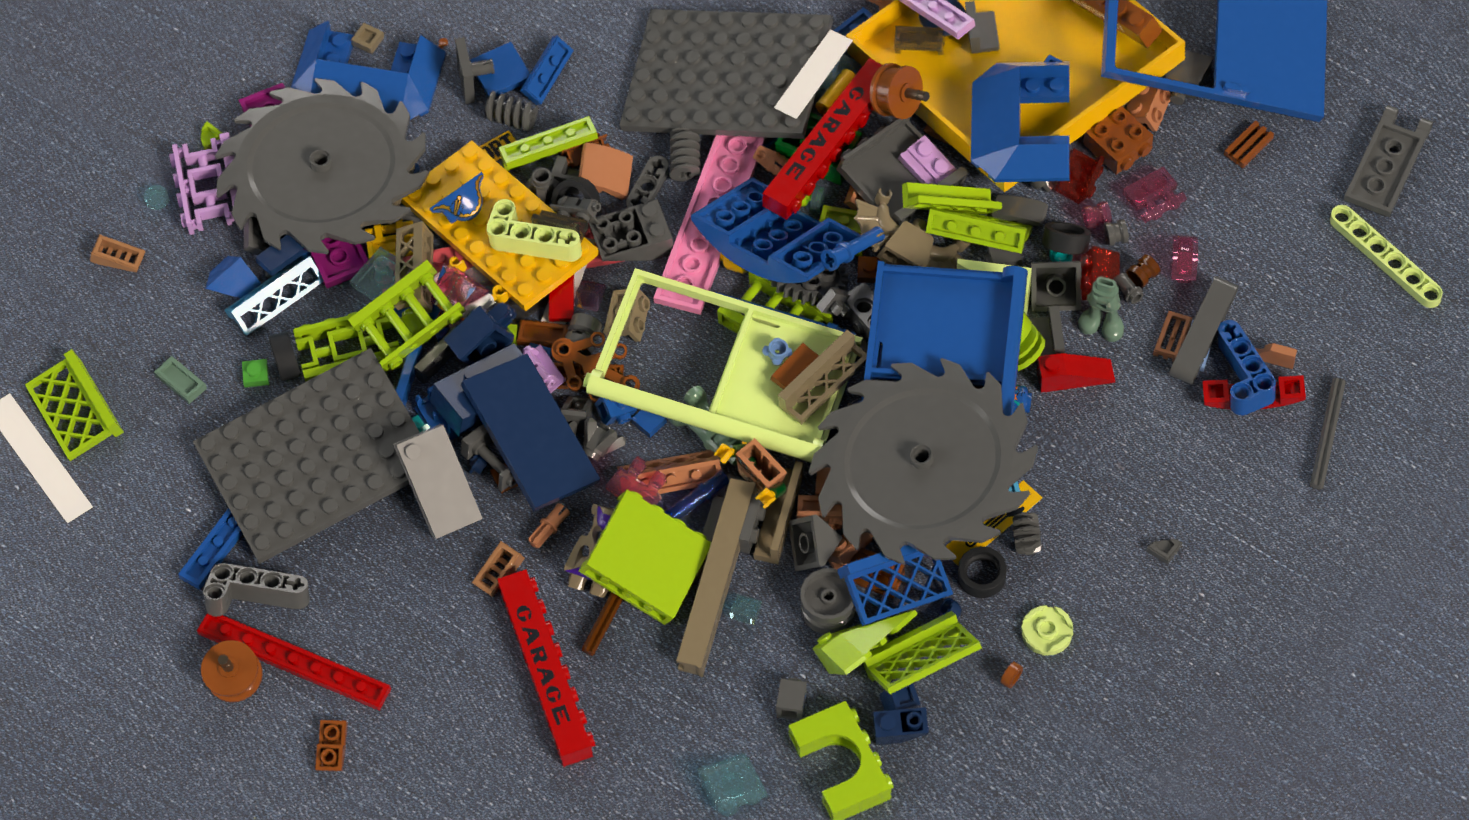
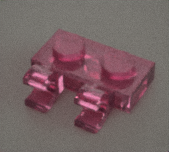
(628, 479)

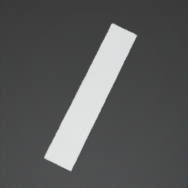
(41, 461)

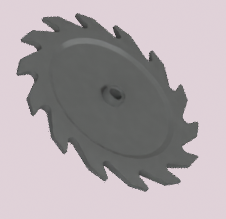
(321, 165)
(929, 501)

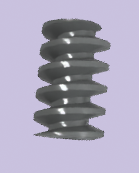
(511, 113)
(684, 154)

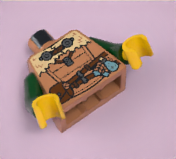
(756, 466)

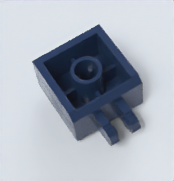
(482, 333)

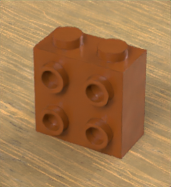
(1119, 140)

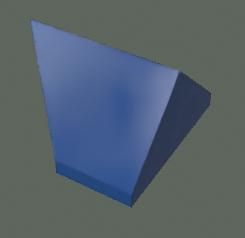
(232, 278)

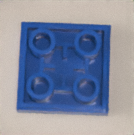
(508, 69)

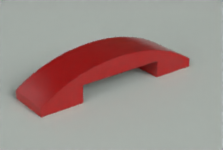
(1288, 391)

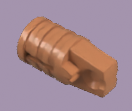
(768, 157)

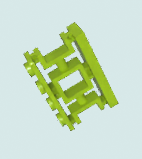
(336, 330)

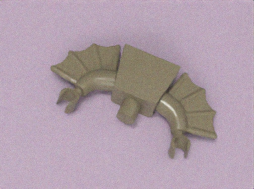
(908, 242)

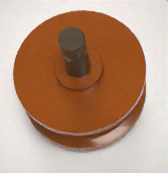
(897, 91)
(231, 671)

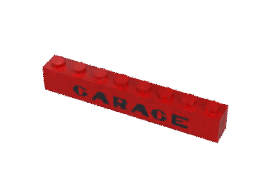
(822, 145)
(545, 667)

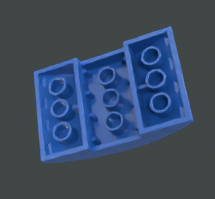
(765, 241)

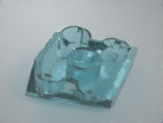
(731, 784)

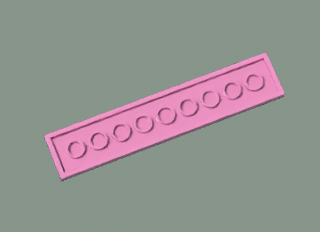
(693, 256)

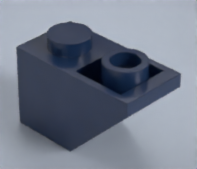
(899, 725)

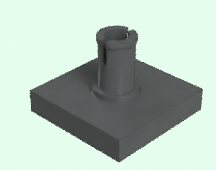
(468, 70)

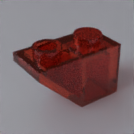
(1098, 263)

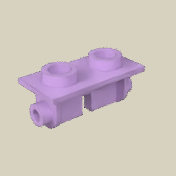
(547, 369)

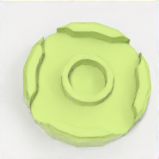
(1047, 630)

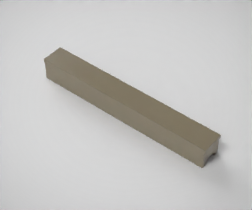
(715, 579)

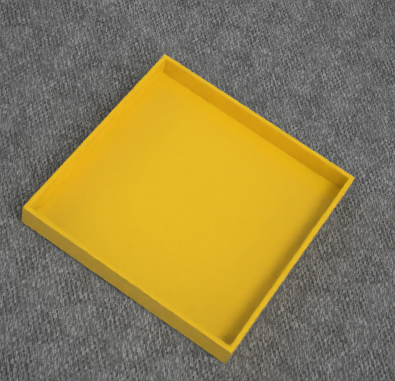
(1025, 34)

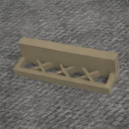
(422, 247)
(816, 371)
(778, 513)

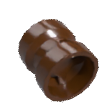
(1143, 271)

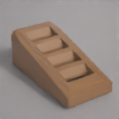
(115, 262)
(496, 556)

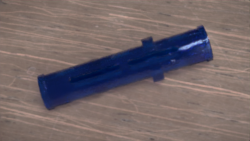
(699, 495)

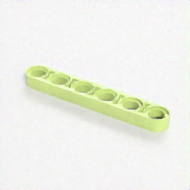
(1389, 253)

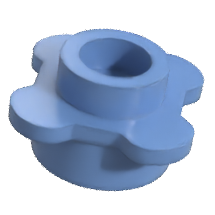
(781, 346)

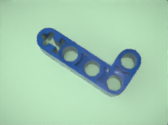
(1256, 382)

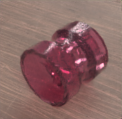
(1096, 215)

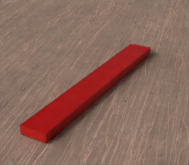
(298, 661)

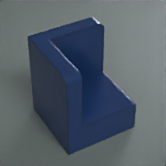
(901, 699)

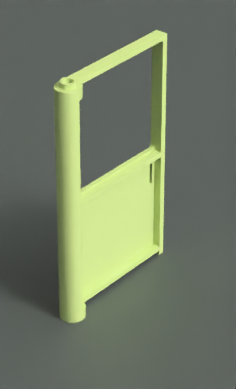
(746, 397)

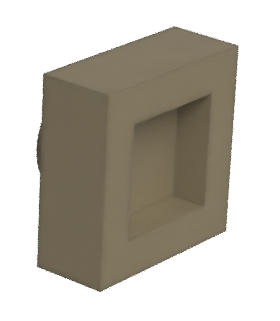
(367, 38)

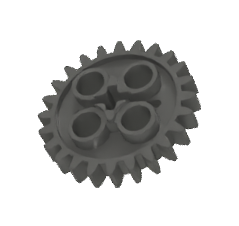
(814, 288)

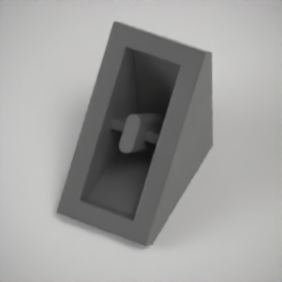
(577, 410)

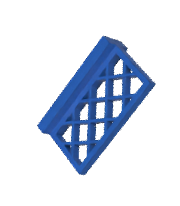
(878, 562)

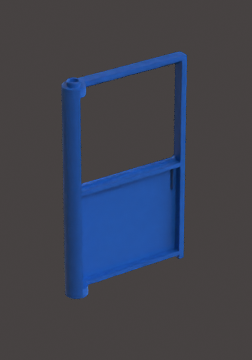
(1265, 57)
(950, 316)

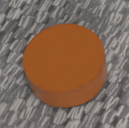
(1011, 674)

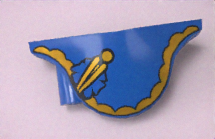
(462, 203)

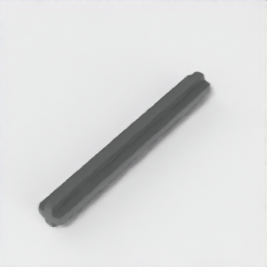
(1327, 433)

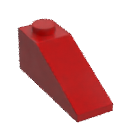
(1072, 371)

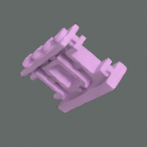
(188, 187)

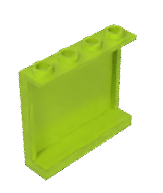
(646, 557)

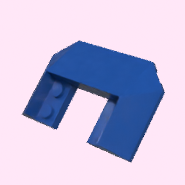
(410, 79)
(997, 122)

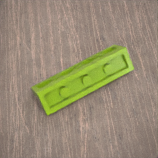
(547, 143)
(949, 198)

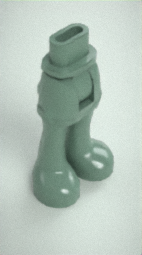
(1103, 298)
(711, 441)

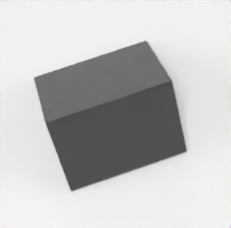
(1056, 285)
(812, 542)

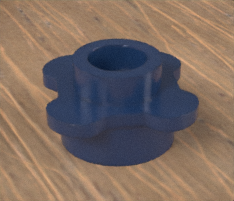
(478, 464)

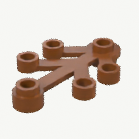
(588, 362)

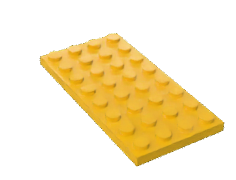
(522, 276)

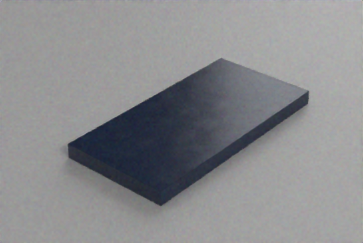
(530, 432)

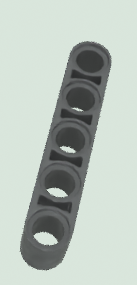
(1203, 330)

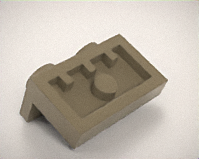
(636, 321)

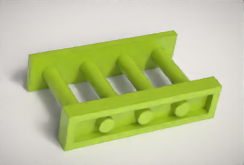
(403, 291)
(733, 319)

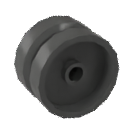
(826, 602)

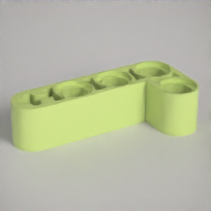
(530, 239)

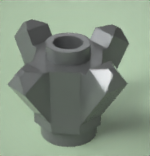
(542, 184)
(600, 439)

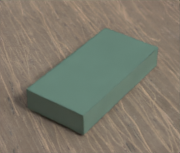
(180, 380)

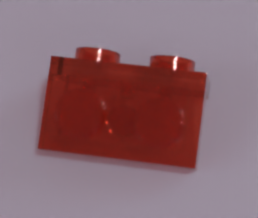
(1083, 175)

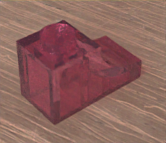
(1184, 258)

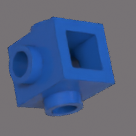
(613, 412)

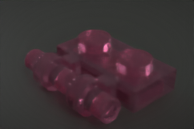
(1151, 188)

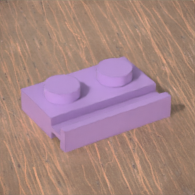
(926, 162)

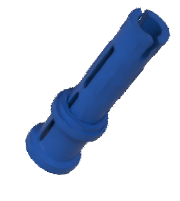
(845, 251)

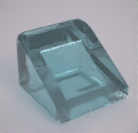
(745, 609)

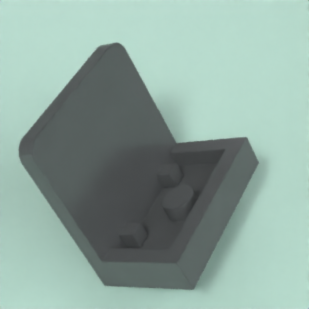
(749, 532)

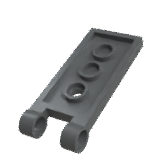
(1385, 173)

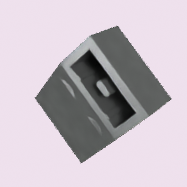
(633, 234)

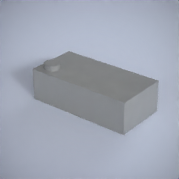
(437, 481)

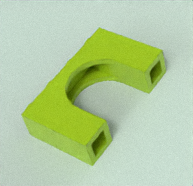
(840, 727)

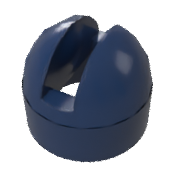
(950, 605)

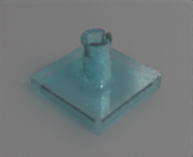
(376, 274)

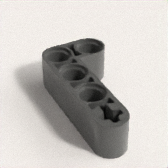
(255, 586)

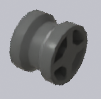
(1116, 232)

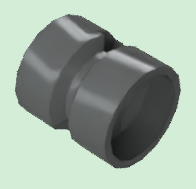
(580, 328)

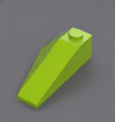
(851, 647)

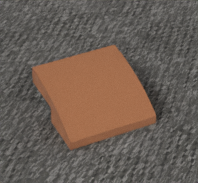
(606, 169)

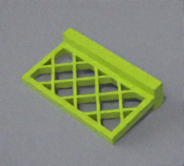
(978, 229)
(93, 400)
(918, 643)

